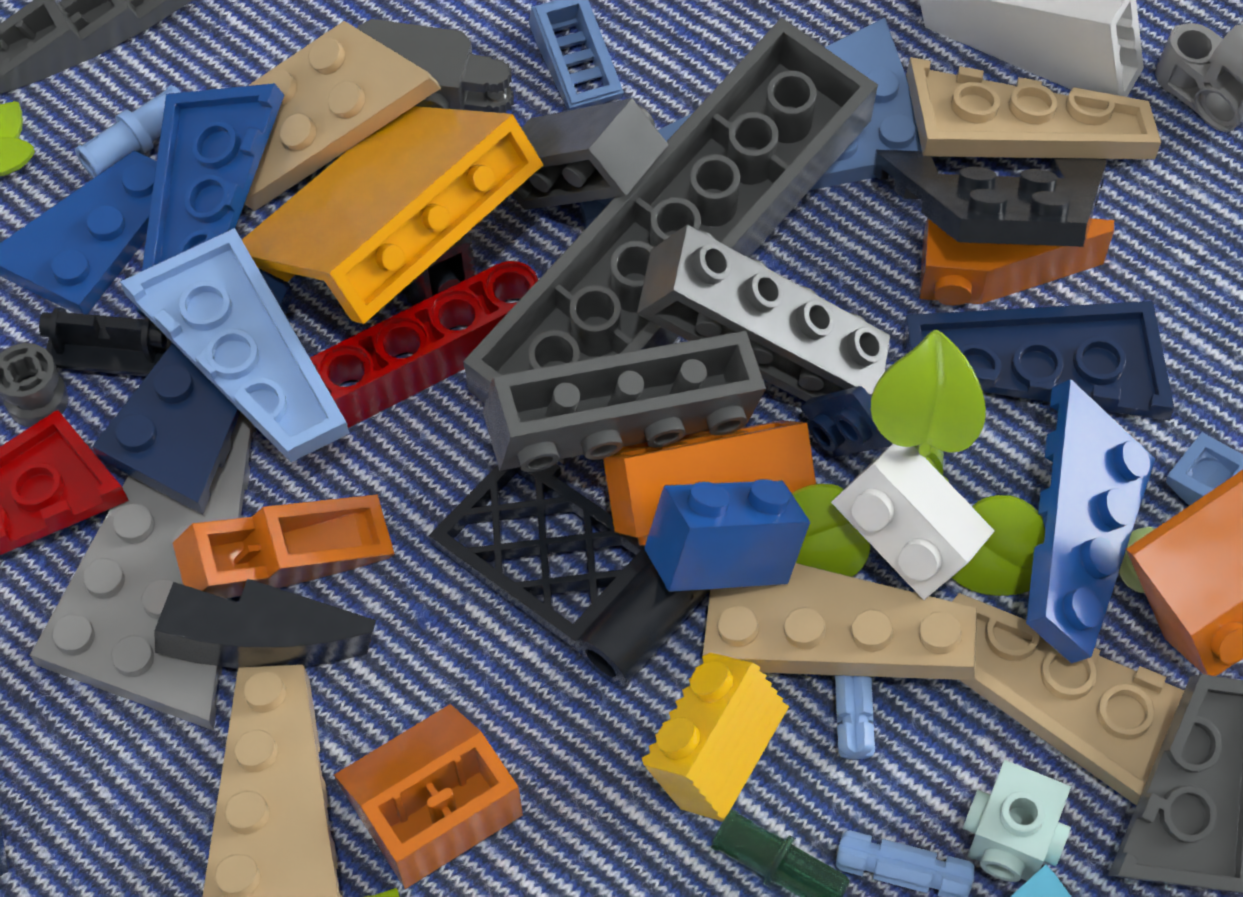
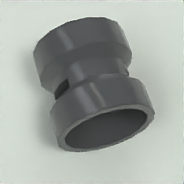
(30, 384)

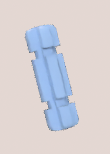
(854, 716)
(904, 865)

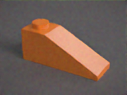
(987, 271)

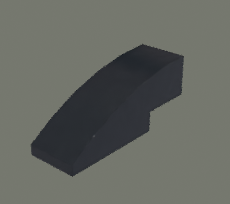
(258, 631)

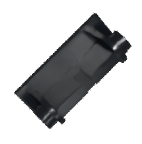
(103, 342)

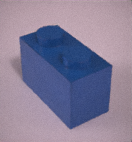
(726, 535)

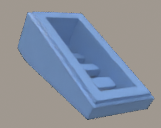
(563, 14)

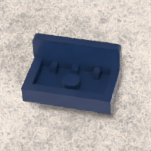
(844, 422)

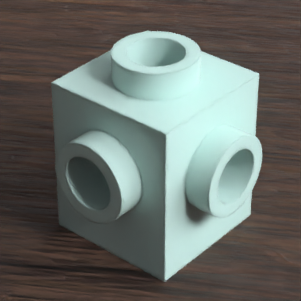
(1018, 823)

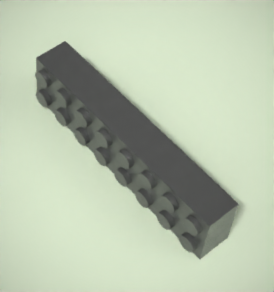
(724, 172)

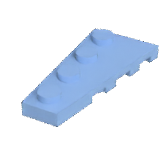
(236, 334)

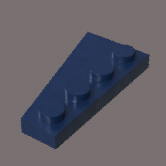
(1025, 352)
(177, 425)

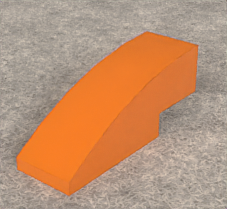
(283, 545)

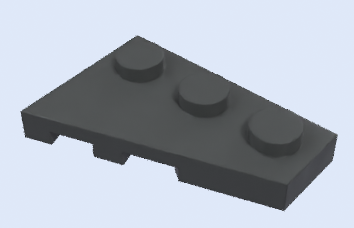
(1192, 803)

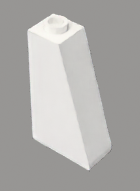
(1064, 41)

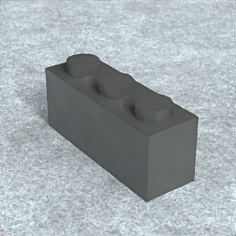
(589, 153)

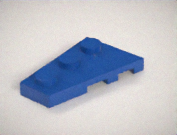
(85, 238)

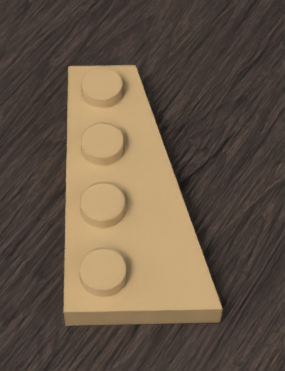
(994, 119)
(272, 797)

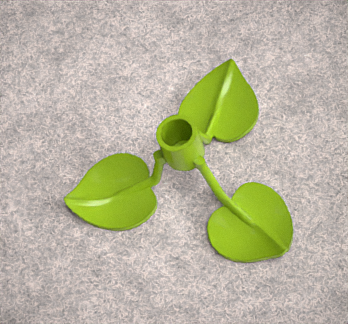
(937, 407)

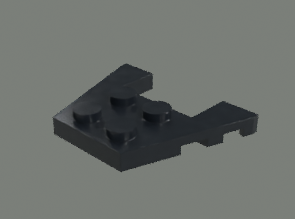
(994, 209)

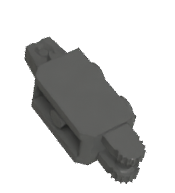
(446, 54)

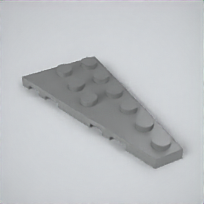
(118, 592)

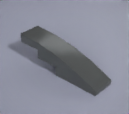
(64, 33)

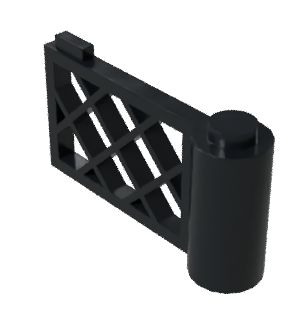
(621, 624)

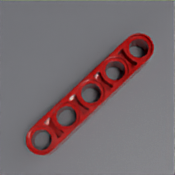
(427, 334)

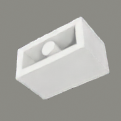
(913, 518)

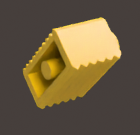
(715, 735)

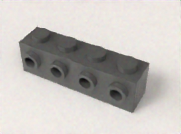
(796, 336)
(622, 401)

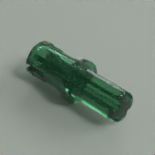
(777, 859)

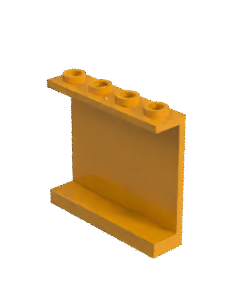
(395, 204)

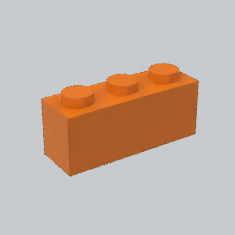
(752, 453)

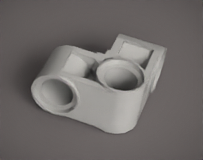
(1205, 73)

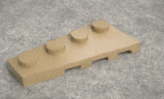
(842, 628)
(1087, 710)

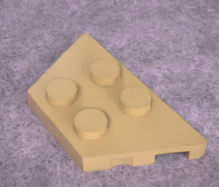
(332, 100)

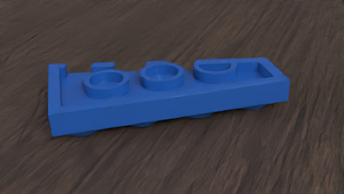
(206, 165)
(1087, 521)

